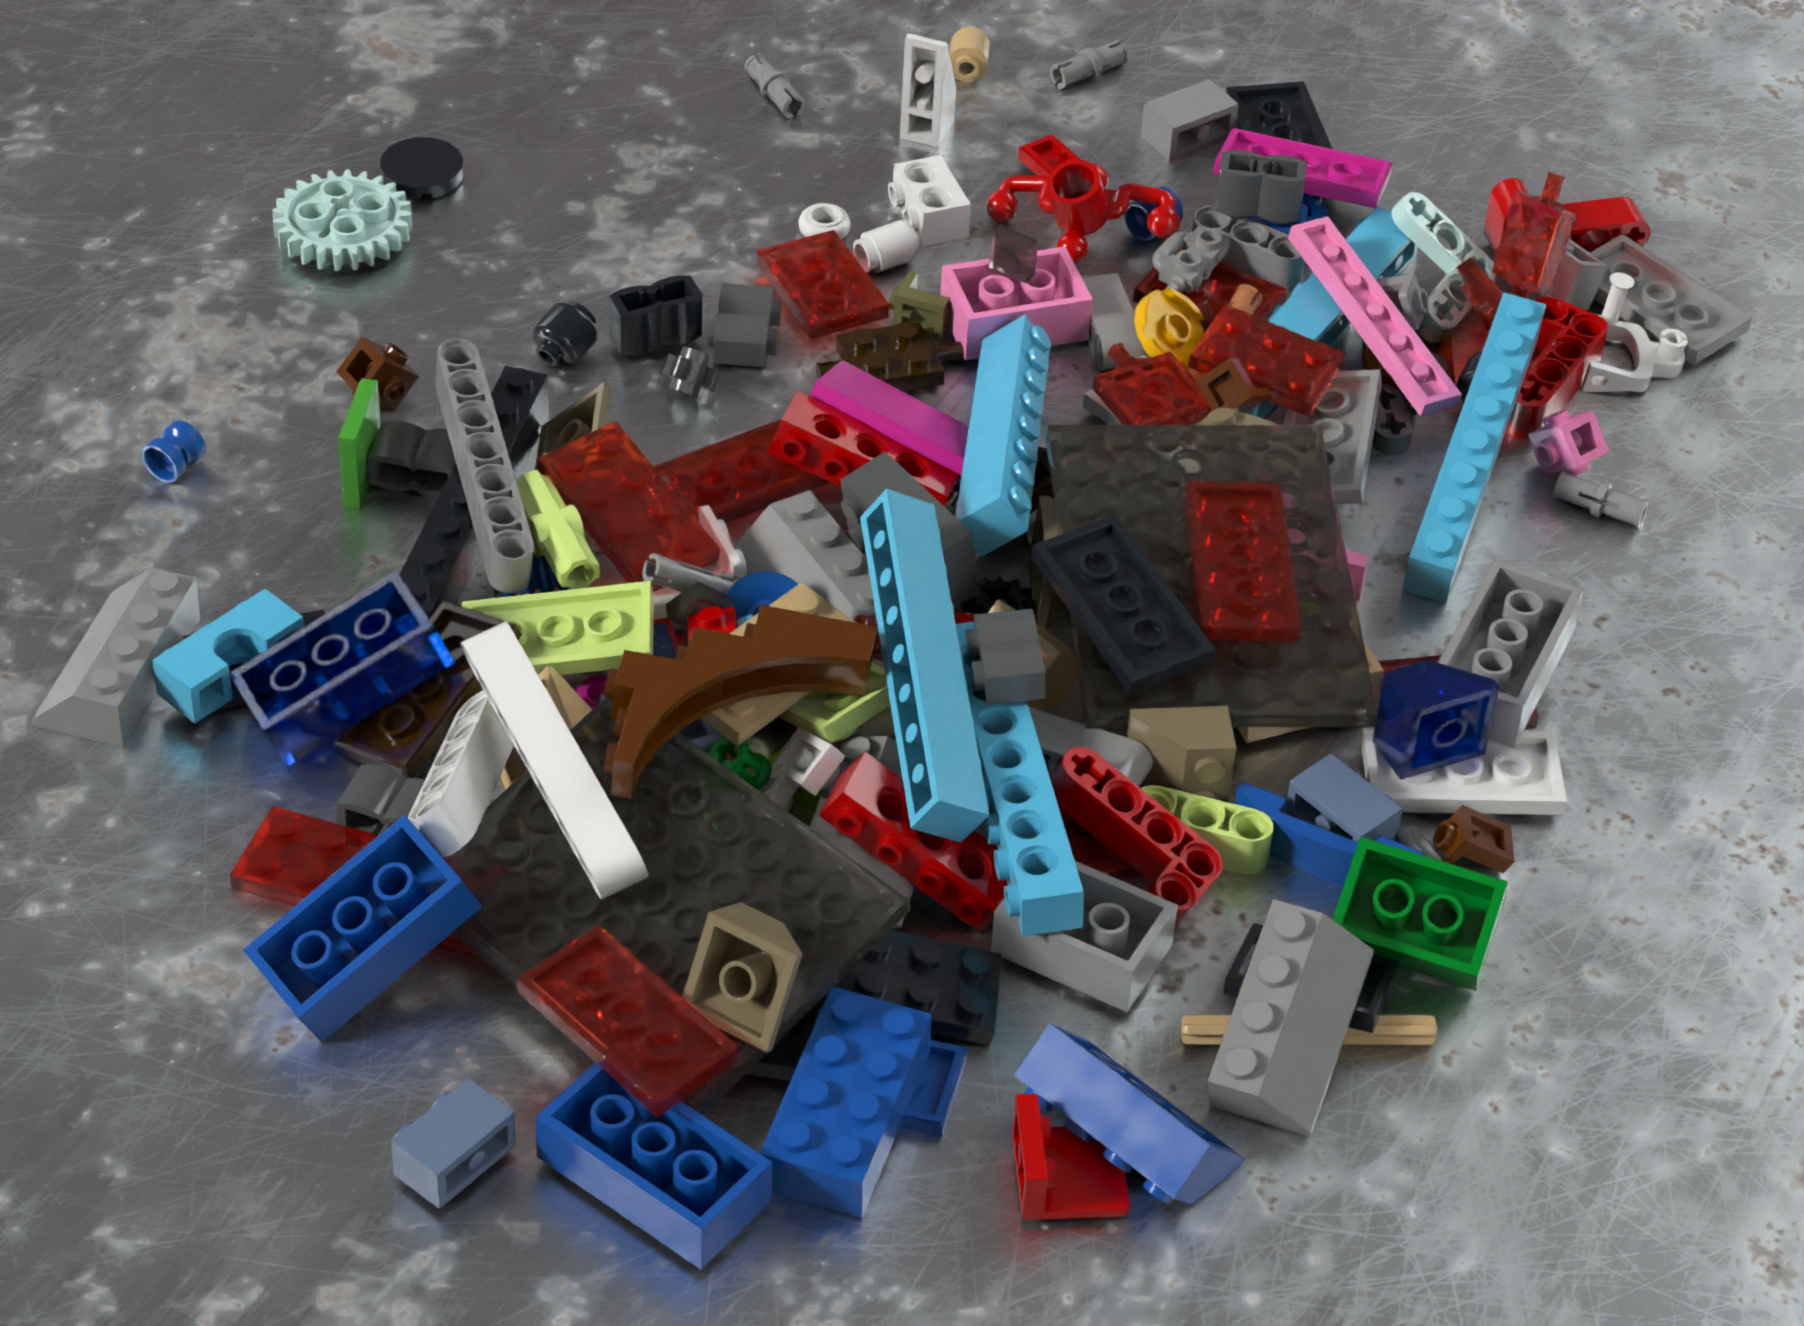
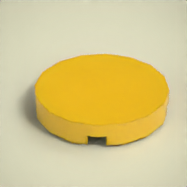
(1168, 323)

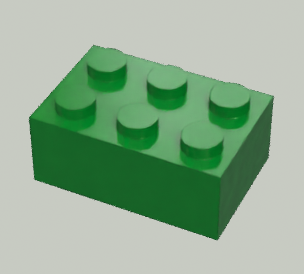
(1421, 911)

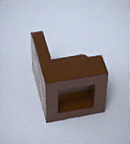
(1231, 388)

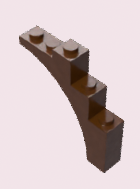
(777, 655)

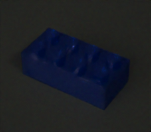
(341, 668)

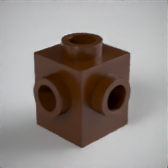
(383, 364)

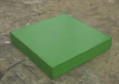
(356, 441)

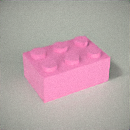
(989, 300)

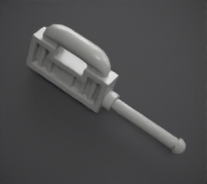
(1189, 267)

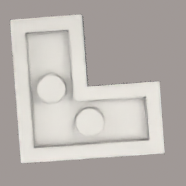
(802, 763)

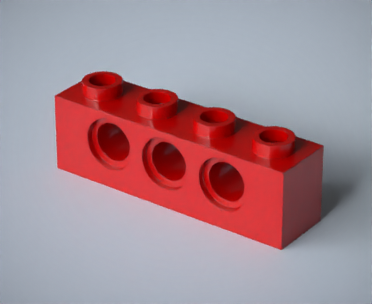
(837, 444)
(873, 812)

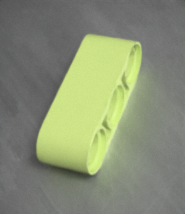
(1235, 831)

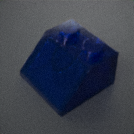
(1433, 717)

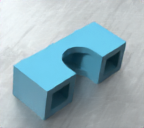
(196, 670)

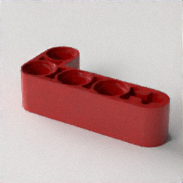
(1594, 221)
(1567, 344)
(1136, 828)

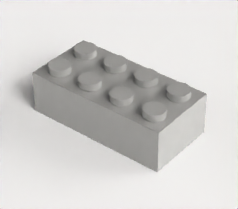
(1515, 637)

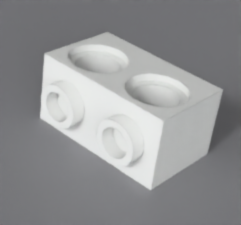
(930, 200)

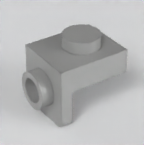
(1407, 297)

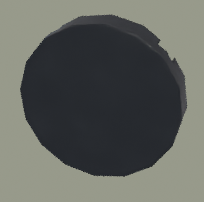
(422, 167)

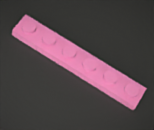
(1374, 316)

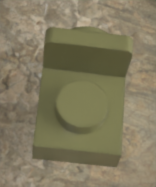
(920, 306)

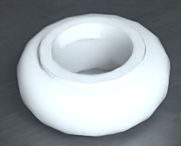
(823, 218)

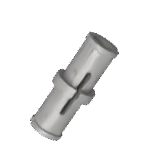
(1089, 63)
(775, 85)
(1573, 488)

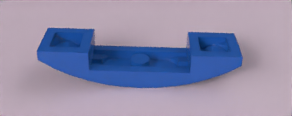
(1304, 844)

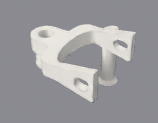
(1650, 358)

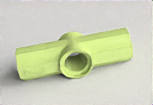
(557, 532)

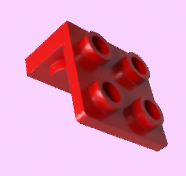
(1061, 1172)

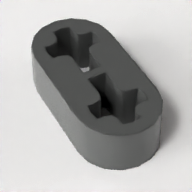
(1394, 418)

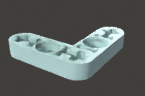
(1461, 249)

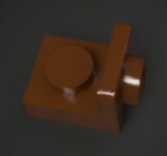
(1476, 838)

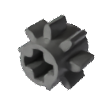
(691, 372)

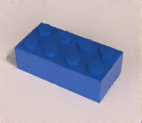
(362, 928)
(847, 1101)
(663, 1173)

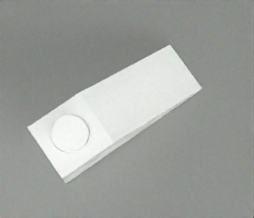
(927, 91)

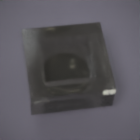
(1013, 254)
(693, 600)

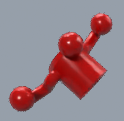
(1082, 204)

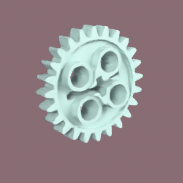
(342, 220)

